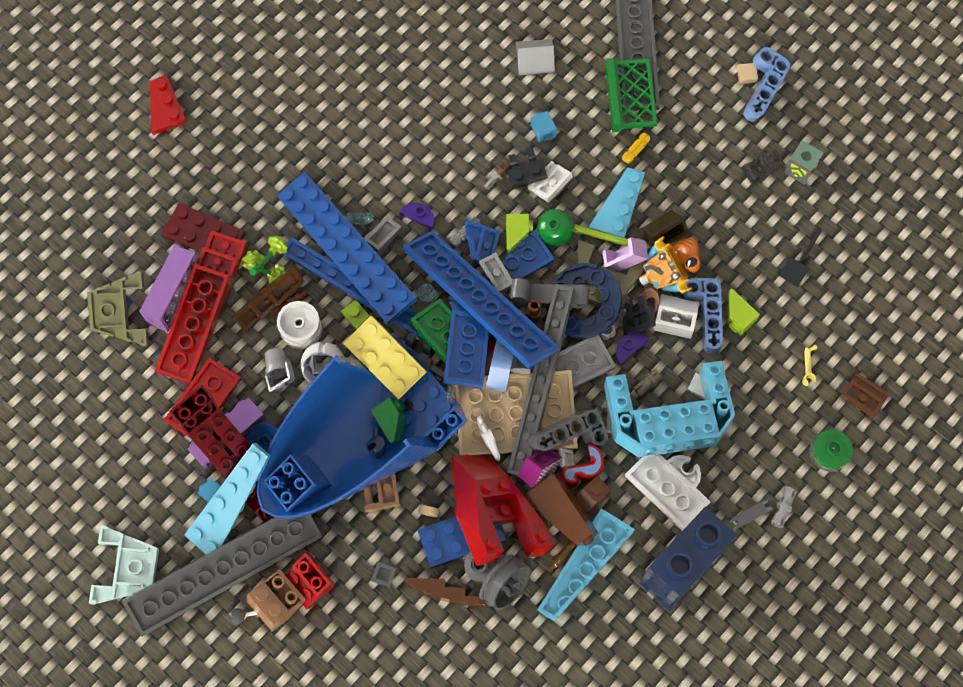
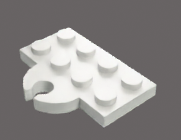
(670, 486)

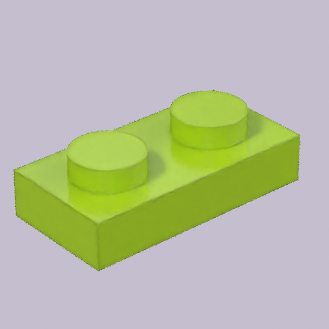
(355, 314)

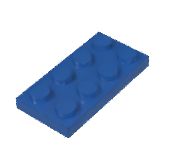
(466, 351)
(446, 541)

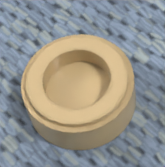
(428, 511)

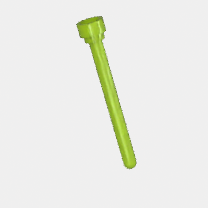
(602, 235)

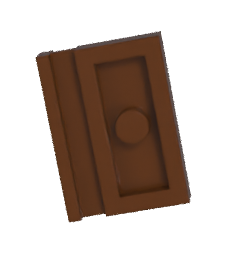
(864, 395)

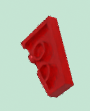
(164, 106)

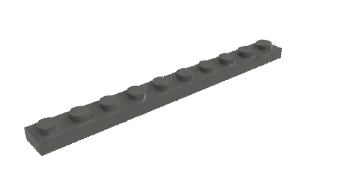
(541, 378)

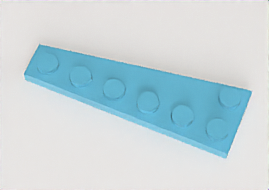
(220, 514)
(585, 564)

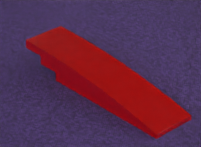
(200, 306)

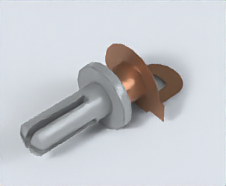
(496, 174)

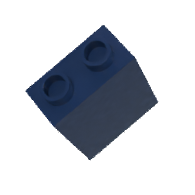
(687, 558)

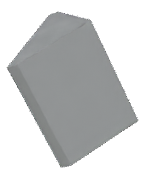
(535, 57)

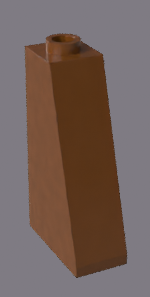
(560, 507)

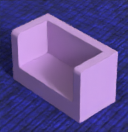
(627, 256)

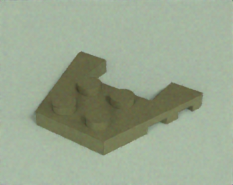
(625, 282)
(109, 309)

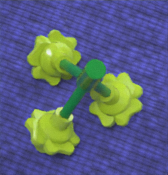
(255, 262)

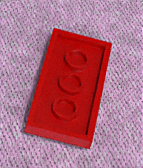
(216, 380)

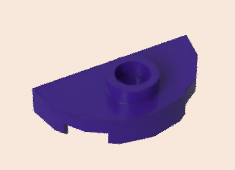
(419, 213)
(629, 346)

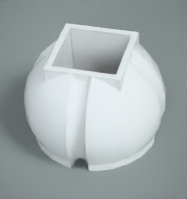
(309, 367)

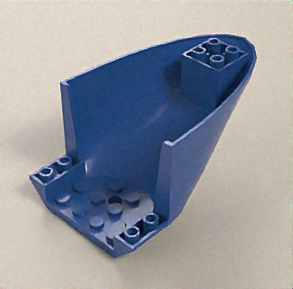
(323, 439)

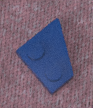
(481, 240)

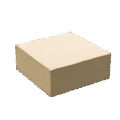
(747, 73)

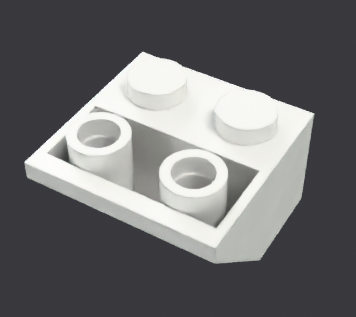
(676, 316)

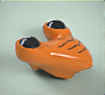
(688, 253)

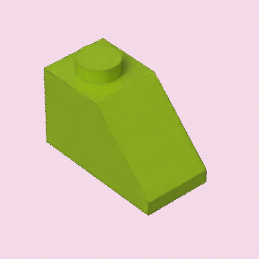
(517, 230)
(739, 313)

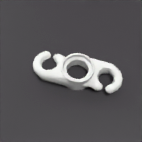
(488, 438)

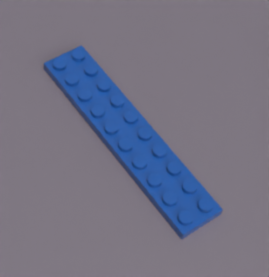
(347, 248)
(481, 299)

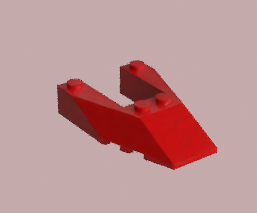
(491, 498)

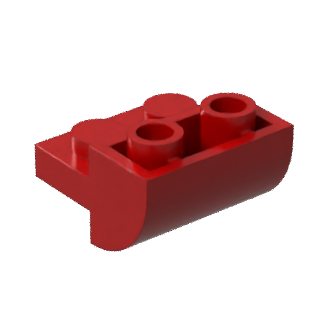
(309, 579)

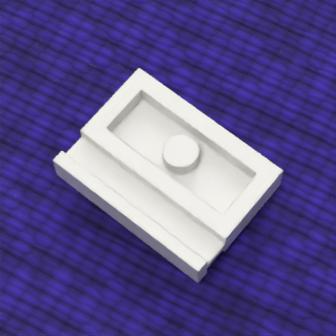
(557, 179)

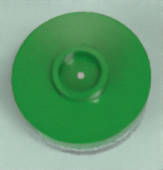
(831, 450)

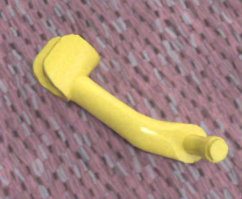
(808, 368)

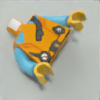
(664, 269)

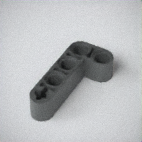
(523, 292)
(565, 432)

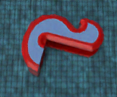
(587, 471)

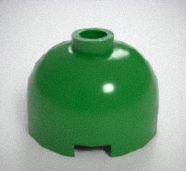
(563, 227)

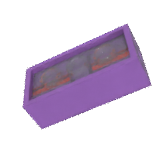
(168, 289)

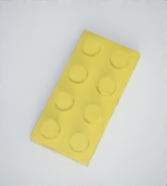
(385, 357)

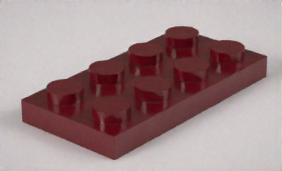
(193, 228)

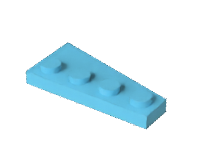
(619, 206)

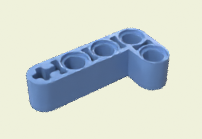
(765, 88)
(708, 315)
(499, 368)

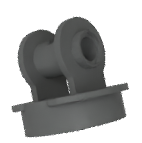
(501, 580)

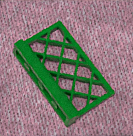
(615, 92)

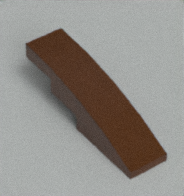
(268, 298)
(437, 589)

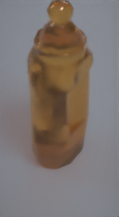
(560, 557)

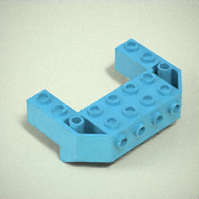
(671, 426)

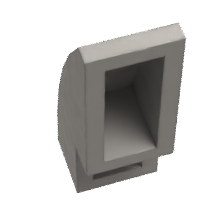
(383, 235)

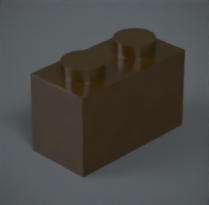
(670, 226)

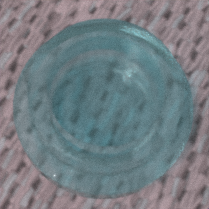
(426, 293)

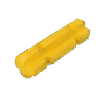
(636, 147)

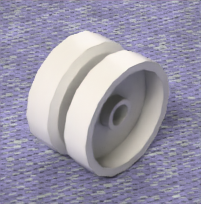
(299, 325)

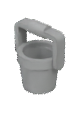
(278, 367)

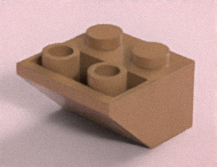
(275, 600)

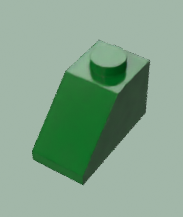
(391, 418)

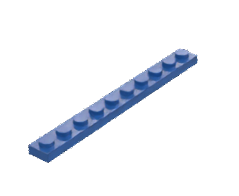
(333, 275)

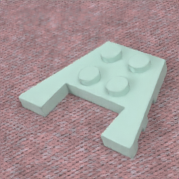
(133, 569)

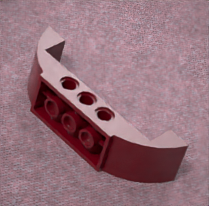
(214, 437)

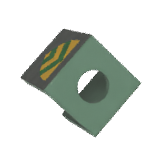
(803, 161)

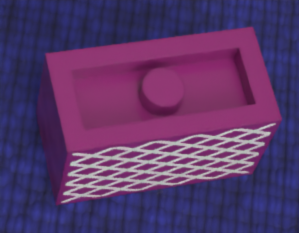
(539, 466)

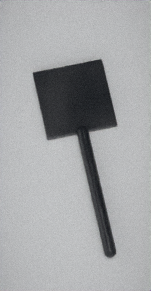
(794, 270)

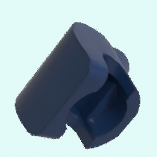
(376, 443)

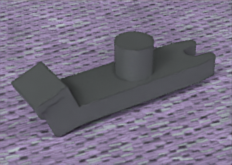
(752, 513)

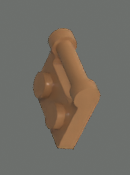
(387, 495)

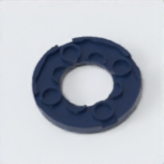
(611, 297)

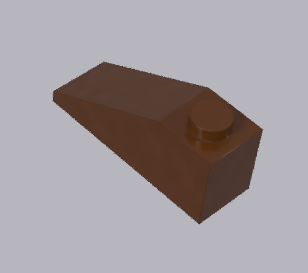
(593, 495)

